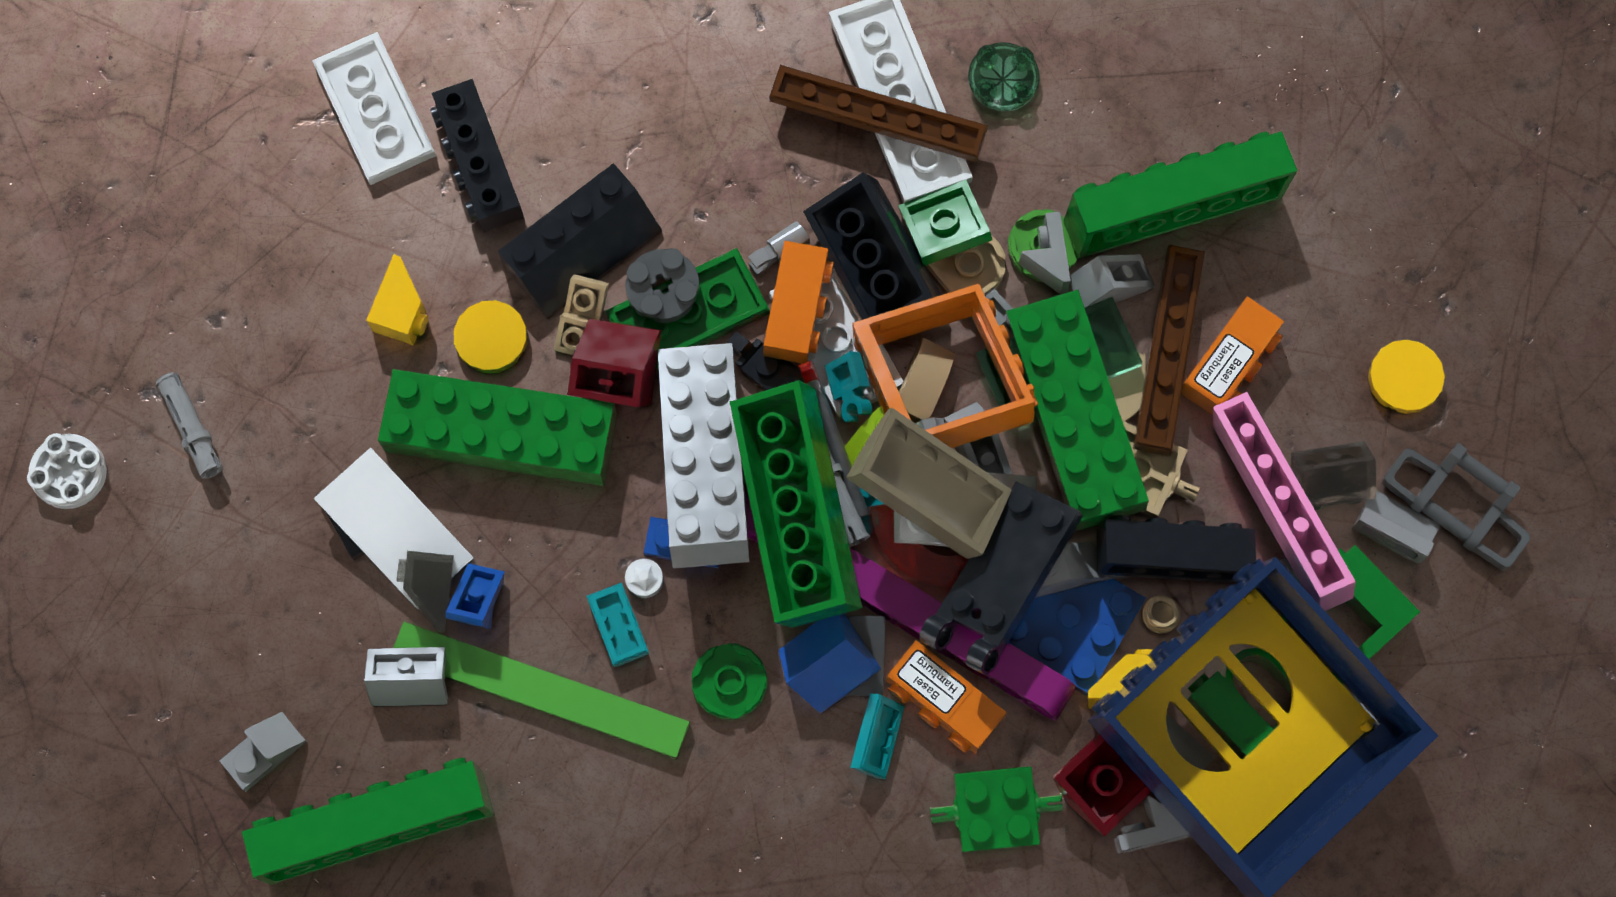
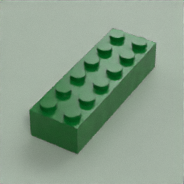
(1179, 193)
(1077, 409)
(498, 427)
(795, 505)
(367, 822)

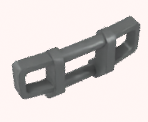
(1470, 537)

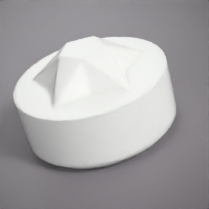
(644, 578)

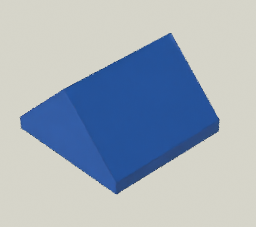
(827, 662)

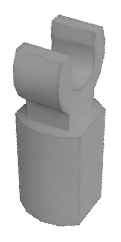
(766, 256)

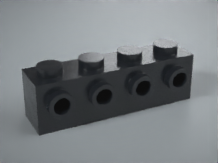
(477, 155)
(1173, 549)

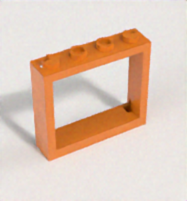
(935, 313)

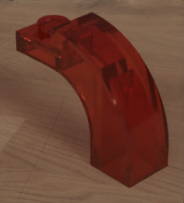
(911, 560)

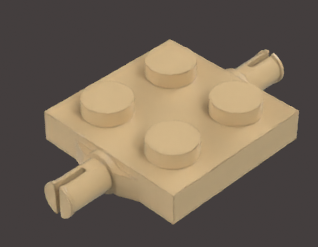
(1161, 475)

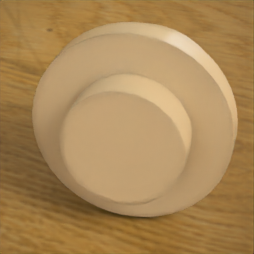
(1161, 614)

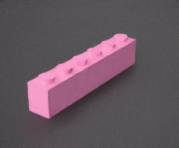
(1283, 502)

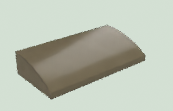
(930, 484)

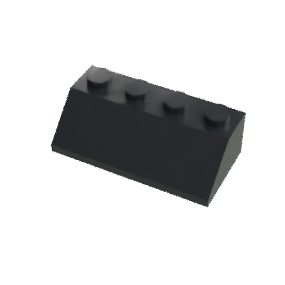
(579, 237)
(870, 248)

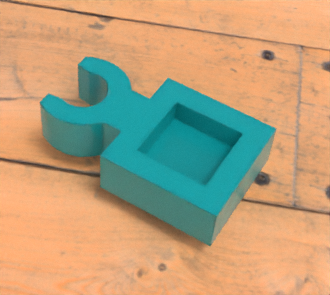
(847, 382)

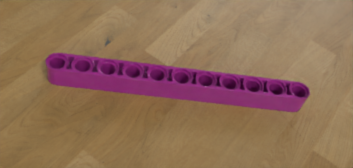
(909, 609)

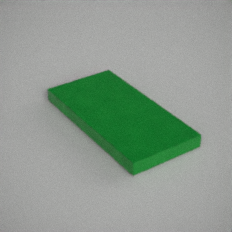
(724, 304)

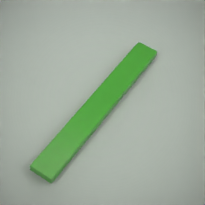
(552, 693)

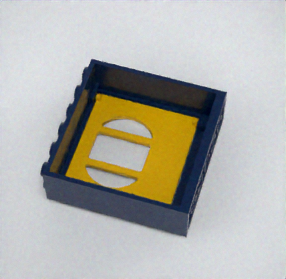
(1324, 720)

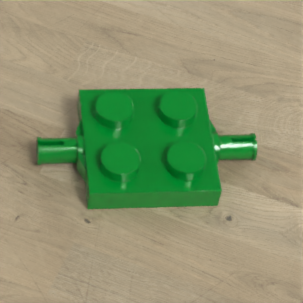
(996, 809)

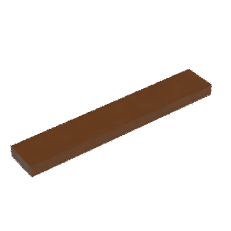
(878, 113)
(1169, 350)

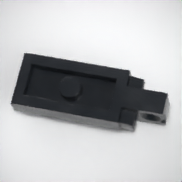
(762, 370)

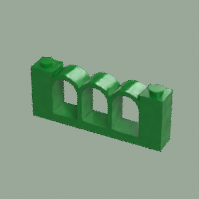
(1236, 721)

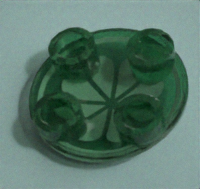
(1004, 76)

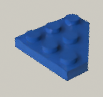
(1078, 629)

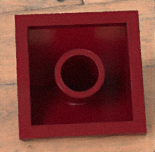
(1100, 785)

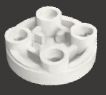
(67, 471)

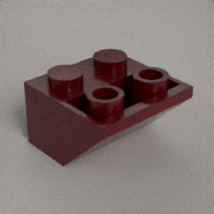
(615, 363)

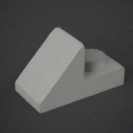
(1049, 263)
(263, 750)
(1162, 829)

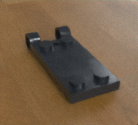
(1005, 577)

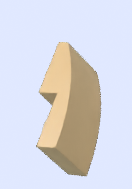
(584, 302)
(925, 378)

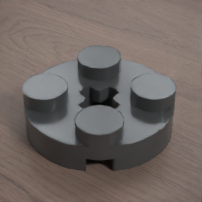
(670, 266)

